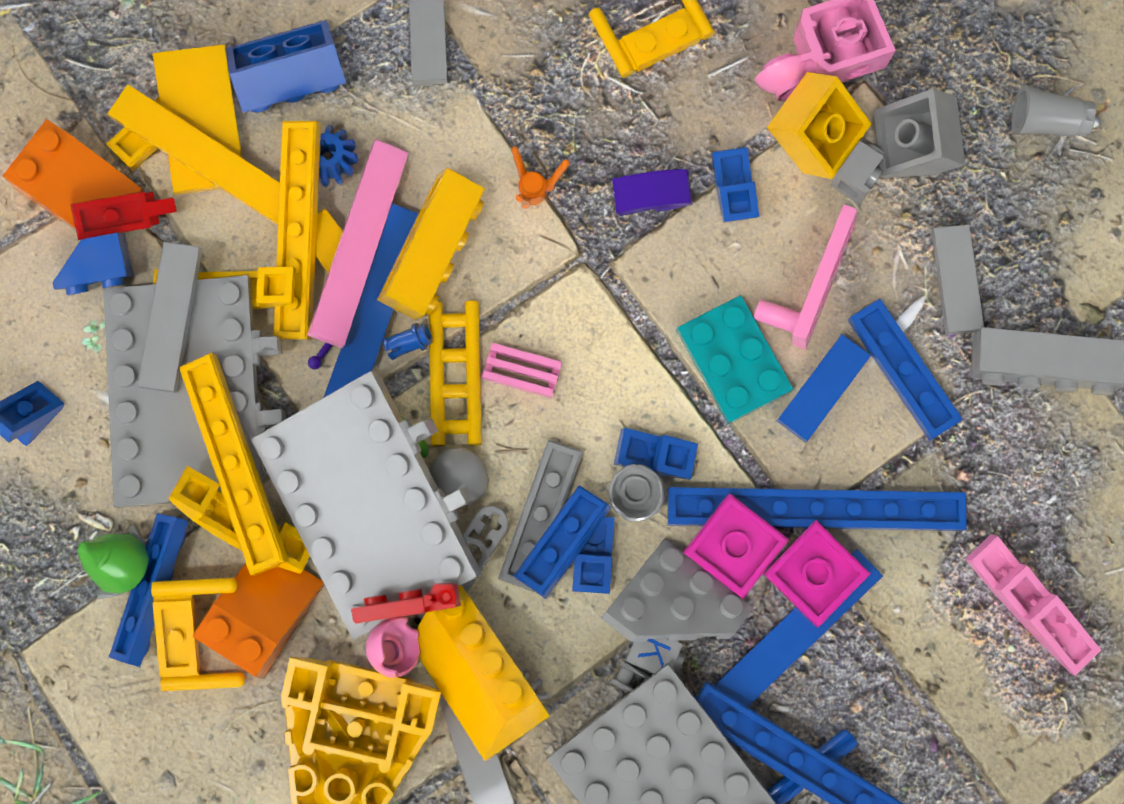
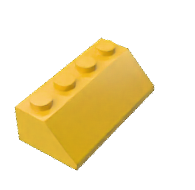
(477, 677)

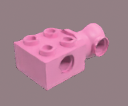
(832, 40)

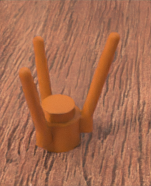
(533, 185)

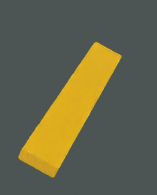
(197, 152)
(298, 224)
(233, 464)

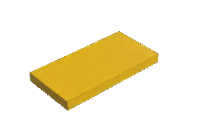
(199, 91)

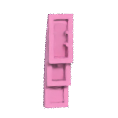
(1033, 605)

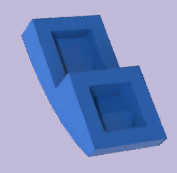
(735, 185)
(662, 453)
(594, 560)

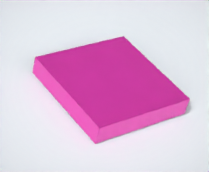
(735, 545)
(816, 573)

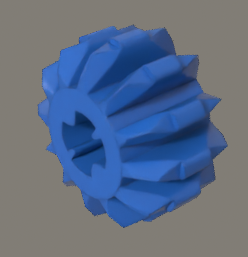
(342, 154)

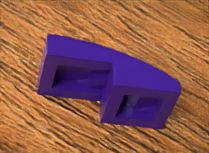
(652, 190)

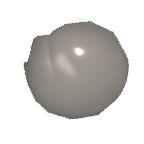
(460, 468)
(636, 492)

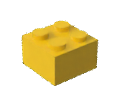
(819, 125)

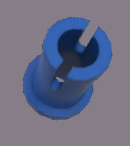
(409, 340)

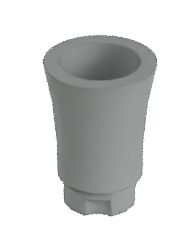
(1051, 113)

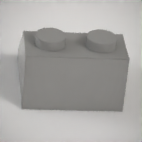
(919, 135)

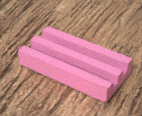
(491, 362)

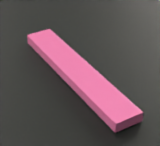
(358, 244)

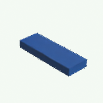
(823, 388)
(562, 542)

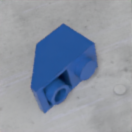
(95, 261)

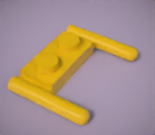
(654, 40)
(174, 631)

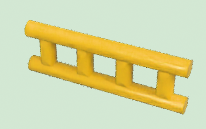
(470, 390)

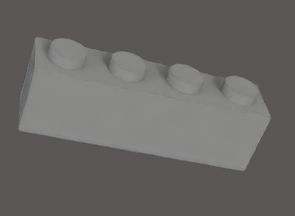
(1048, 360)

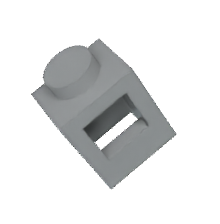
(859, 172)

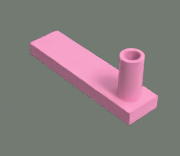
(804, 323)

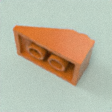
(63, 171)
(258, 617)

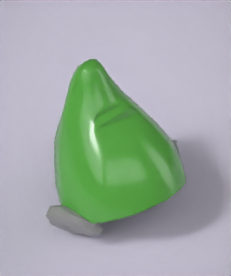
(114, 561)

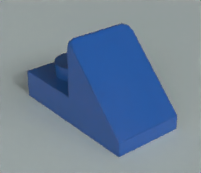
(28, 413)

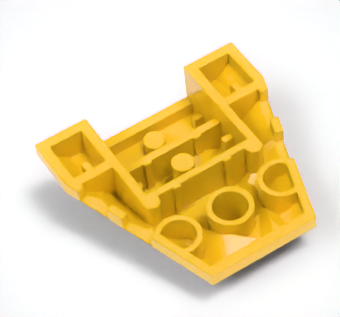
(352, 730)

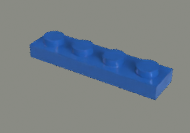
(904, 369)
(138, 617)

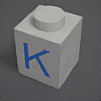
(655, 654)

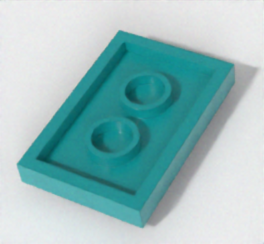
(734, 359)

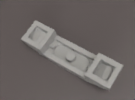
(483, 778)

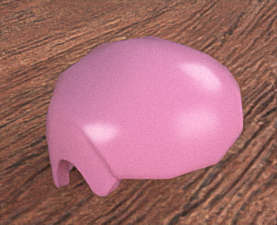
(393, 647)

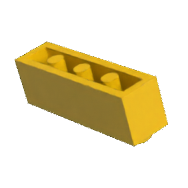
(431, 245)

